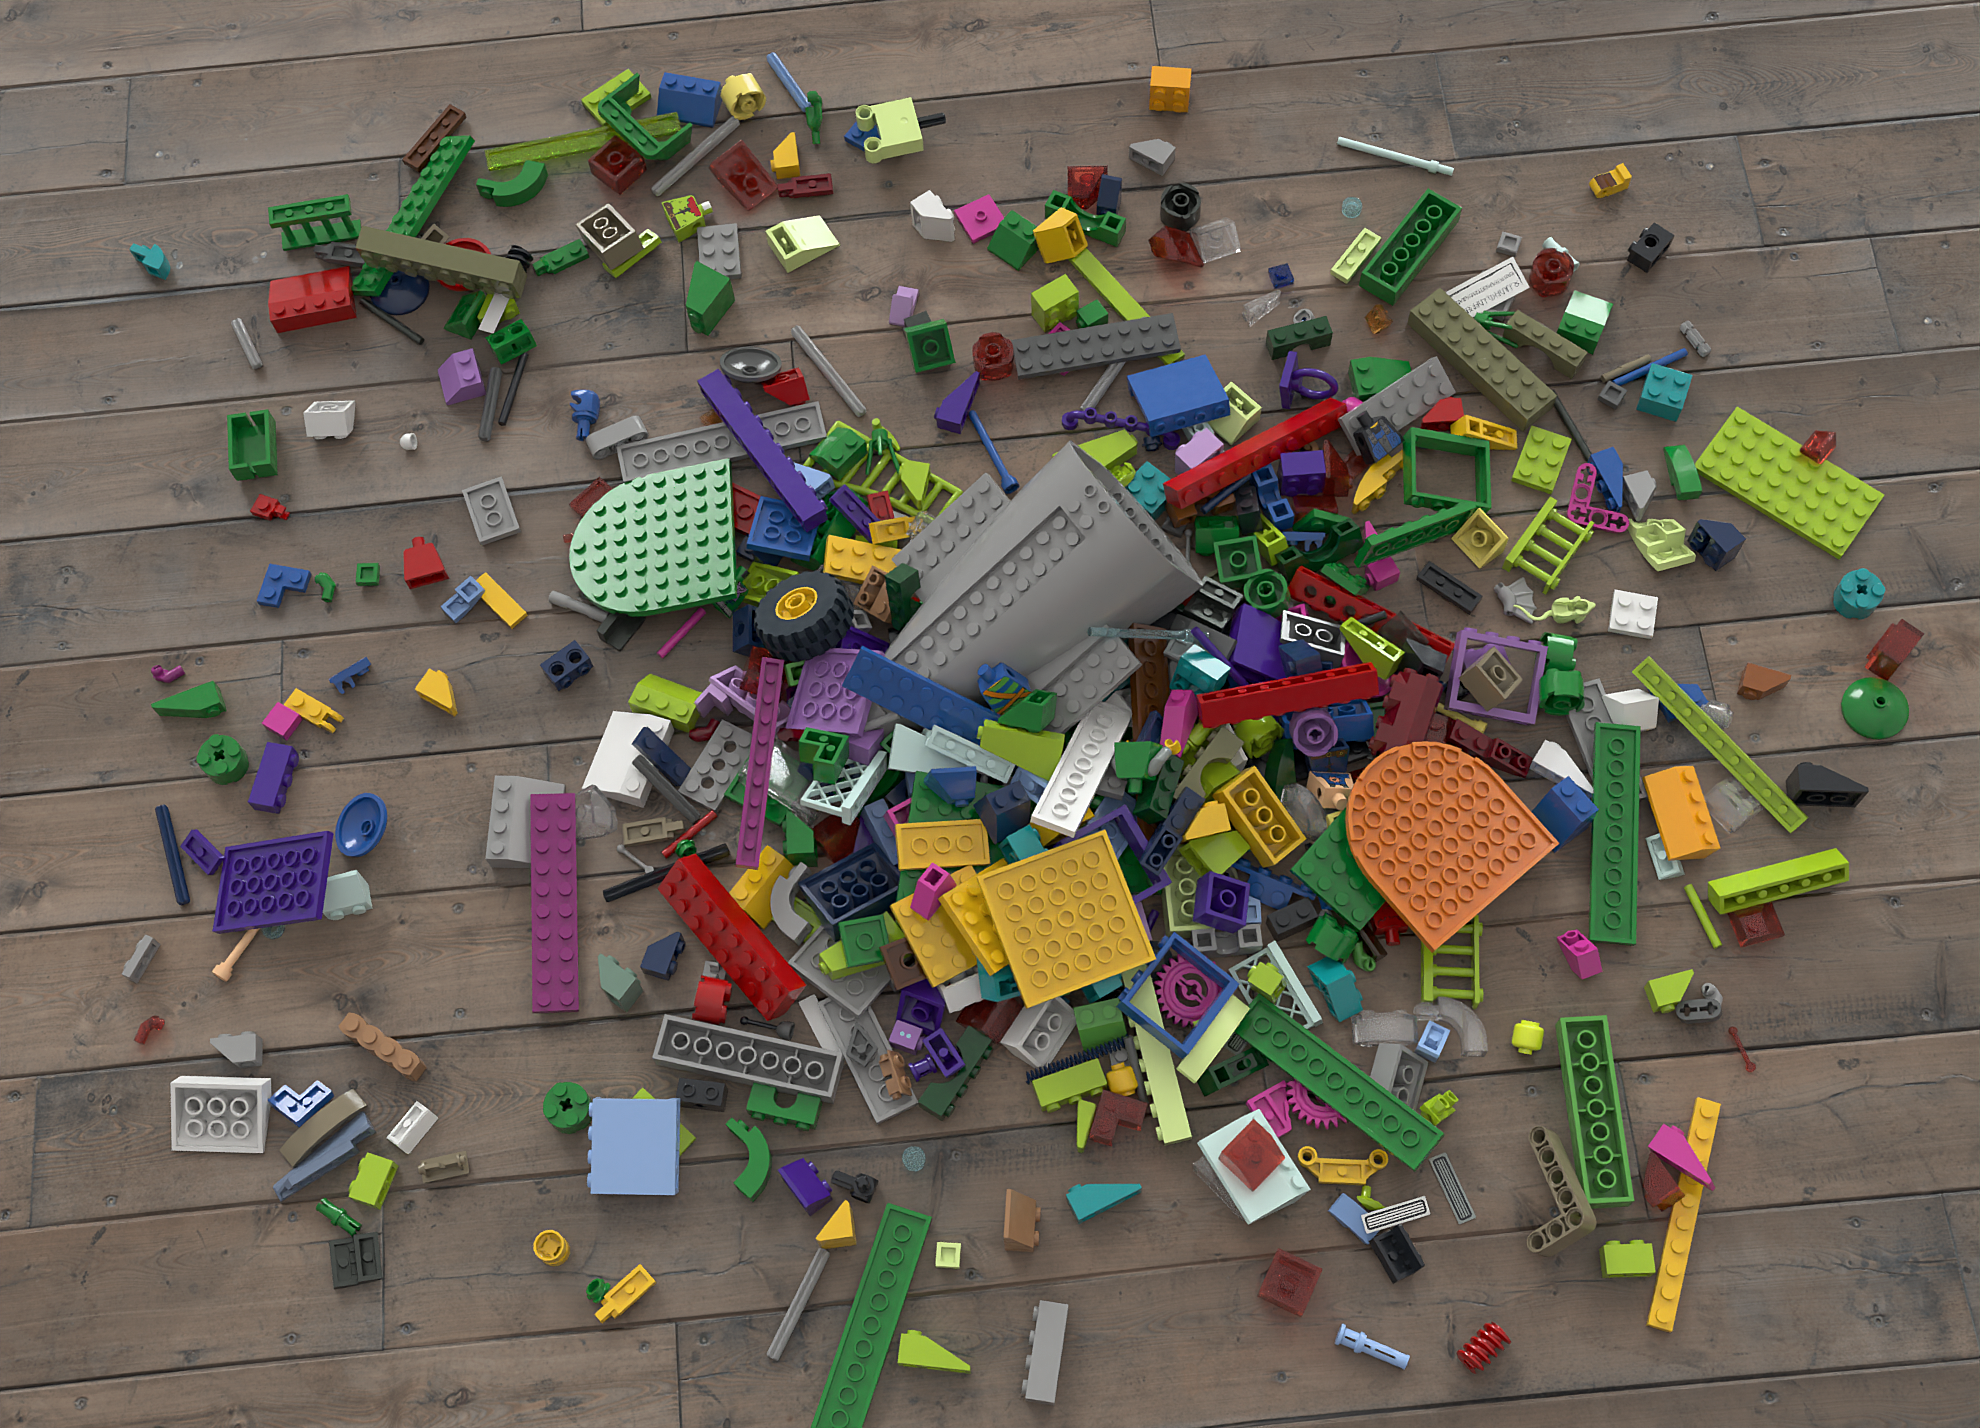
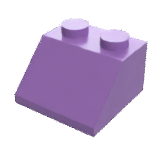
(461, 377)

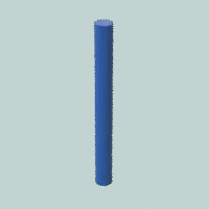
(1644, 370)

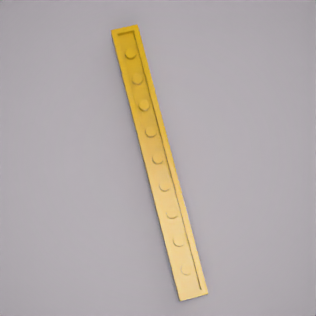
(1682, 1221)

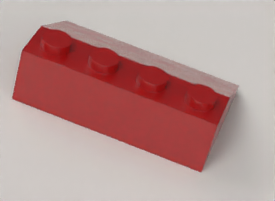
(311, 299)

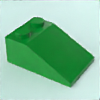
(1584, 320)
(1374, 374)

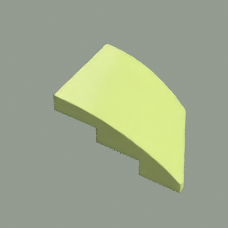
(1661, 543)

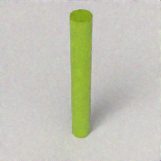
(1702, 915)

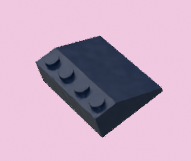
(852, 888)

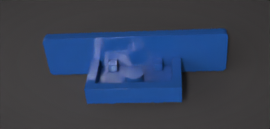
(1270, 888)

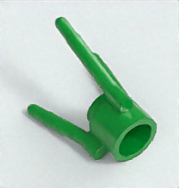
(1487, 322)
(880, 442)

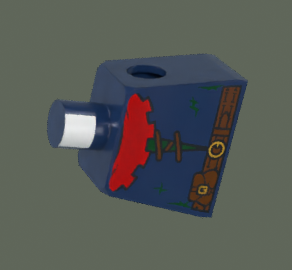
(1333, 761)

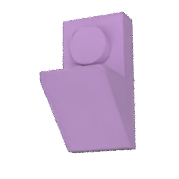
(903, 305)

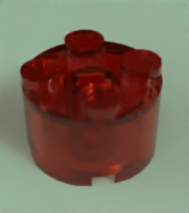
(1551, 272)
(993, 356)

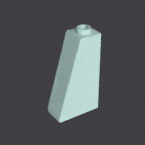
(911, 755)

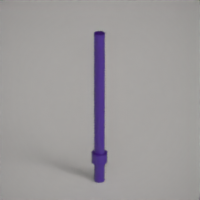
(1209, 646)

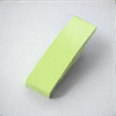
(1213, 1039)

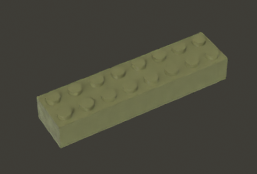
(441, 262)
(1481, 359)

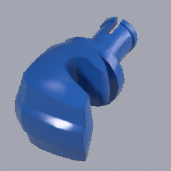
(586, 412)

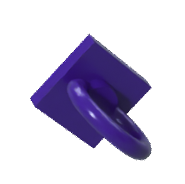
(1292, 381)

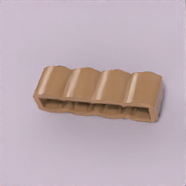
(383, 1047)

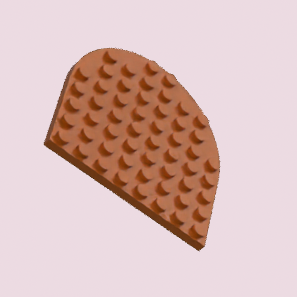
(1440, 835)

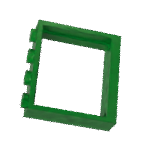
(1449, 443)

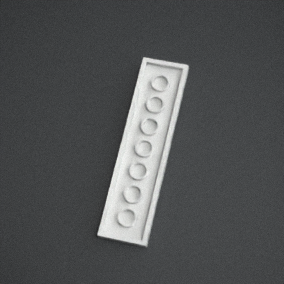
(1081, 769)

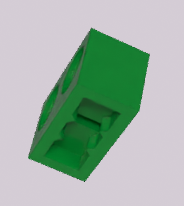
(511, 341)

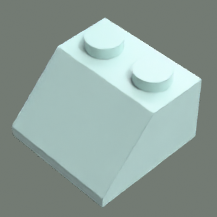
(346, 895)

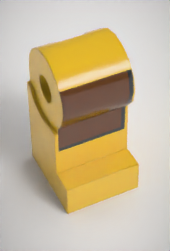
(1611, 182)

